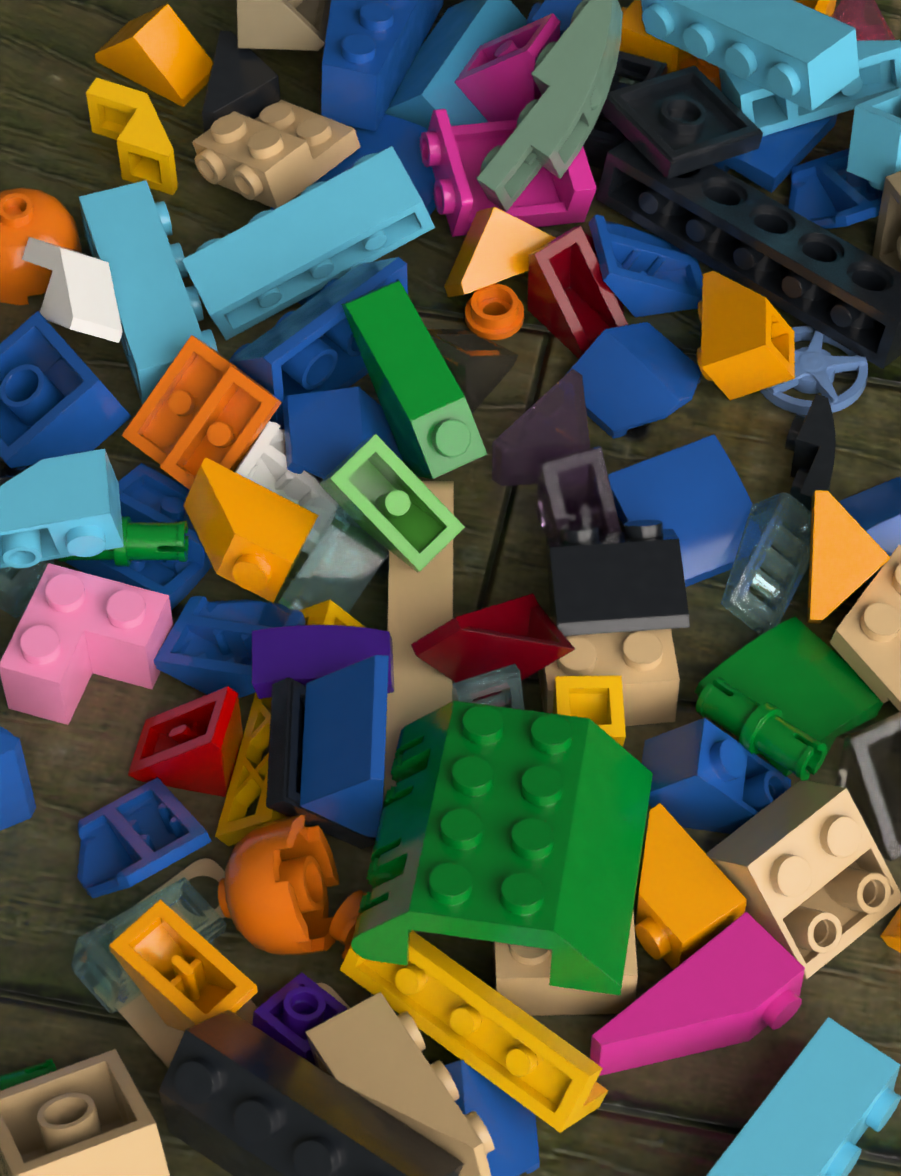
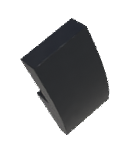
(814, 450)

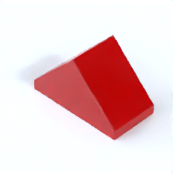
(192, 744)

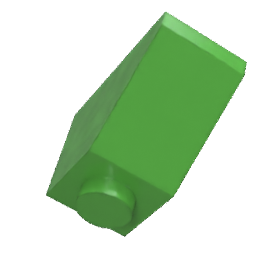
(391, 503)

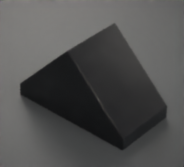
(238, 82)

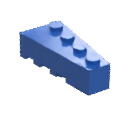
(369, 55)

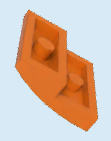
(199, 412)

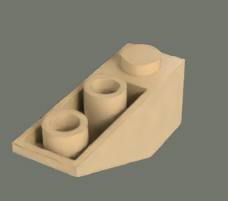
(384, 1063)

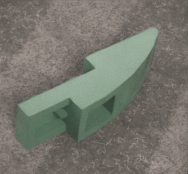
(573, 86)

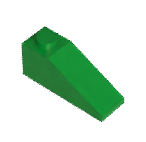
(413, 383)

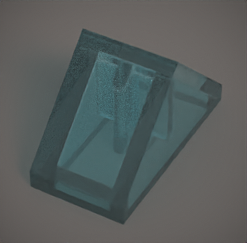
(336, 565)

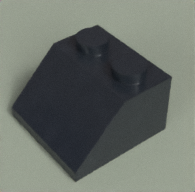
(616, 579)

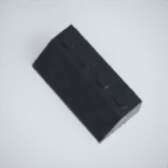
(278, 1115)

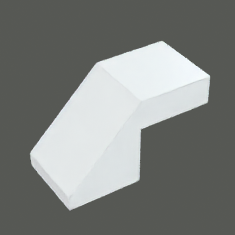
(78, 291)

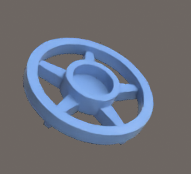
(816, 373)

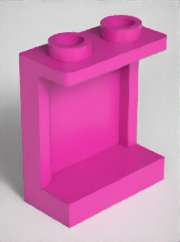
(456, 162)

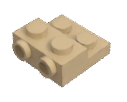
(274, 154)

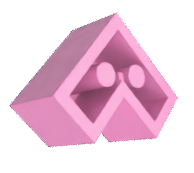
(77, 629)

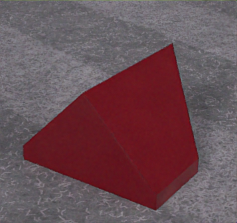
(570, 293)
(494, 639)

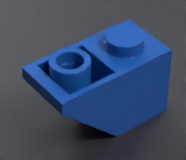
(709, 778)

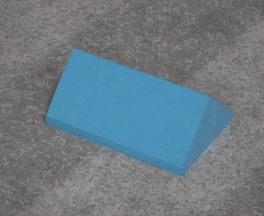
(443, 57)

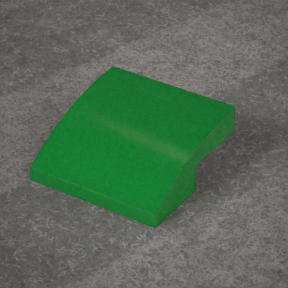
(801, 679)

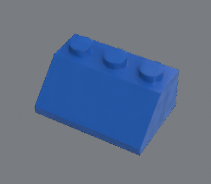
(315, 343)

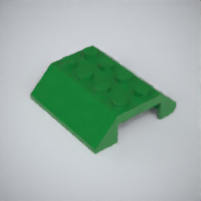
(509, 837)

